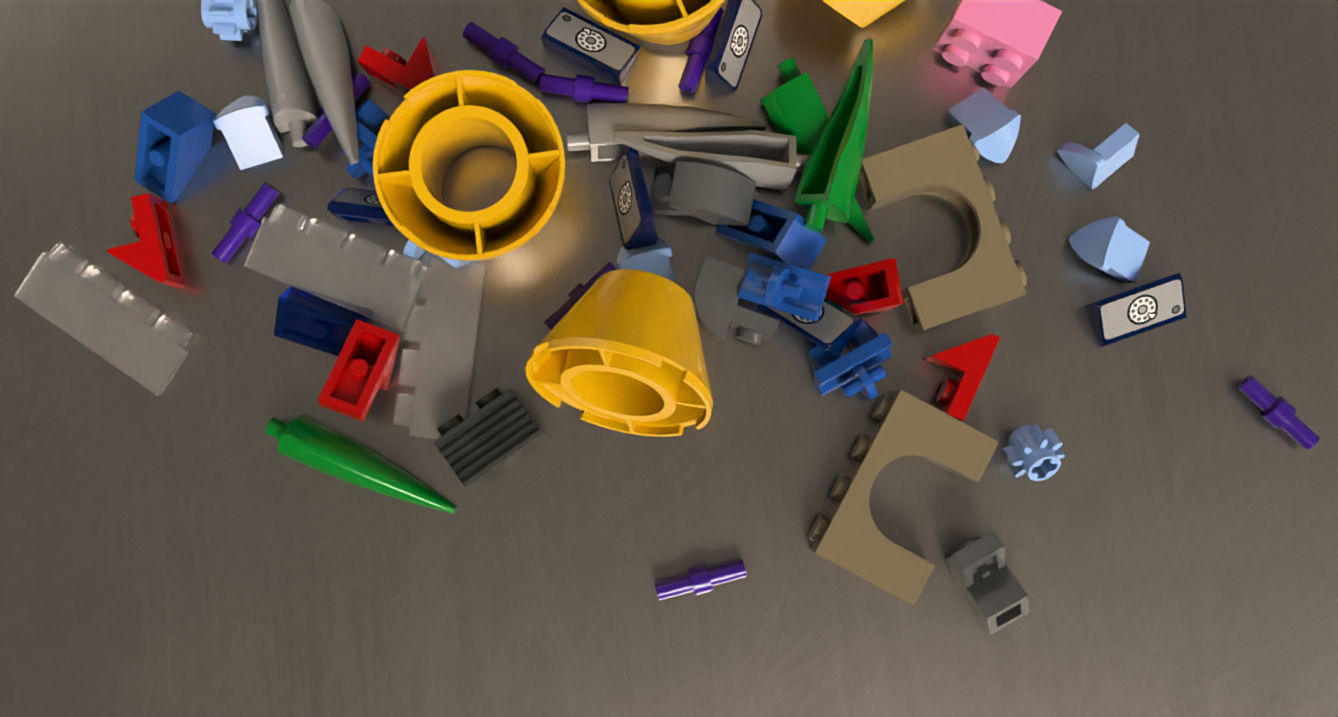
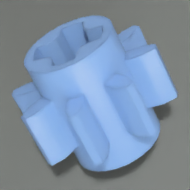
(229, 17)
(1034, 452)

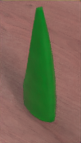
(799, 112)
(836, 160)
(351, 462)

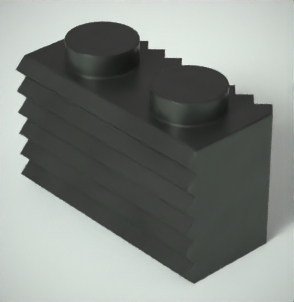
(487, 436)

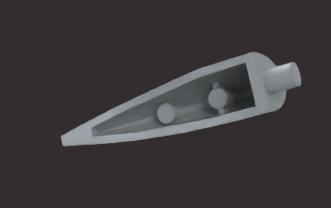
(329, 68)
(285, 72)
(611, 117)
(754, 154)

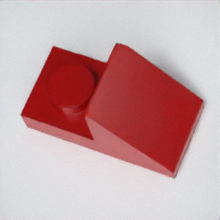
(394, 71)
(157, 250)
(867, 287)
(968, 365)
(360, 370)

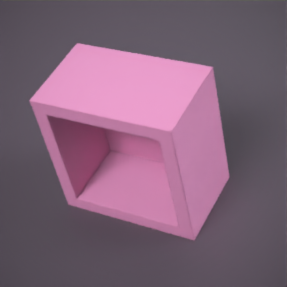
(997, 37)

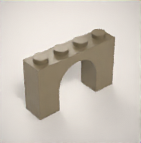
(949, 168)
(902, 429)

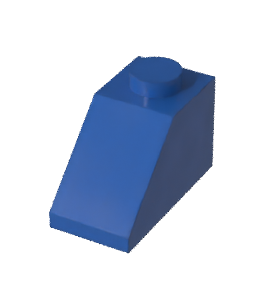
(172, 144)
(776, 235)

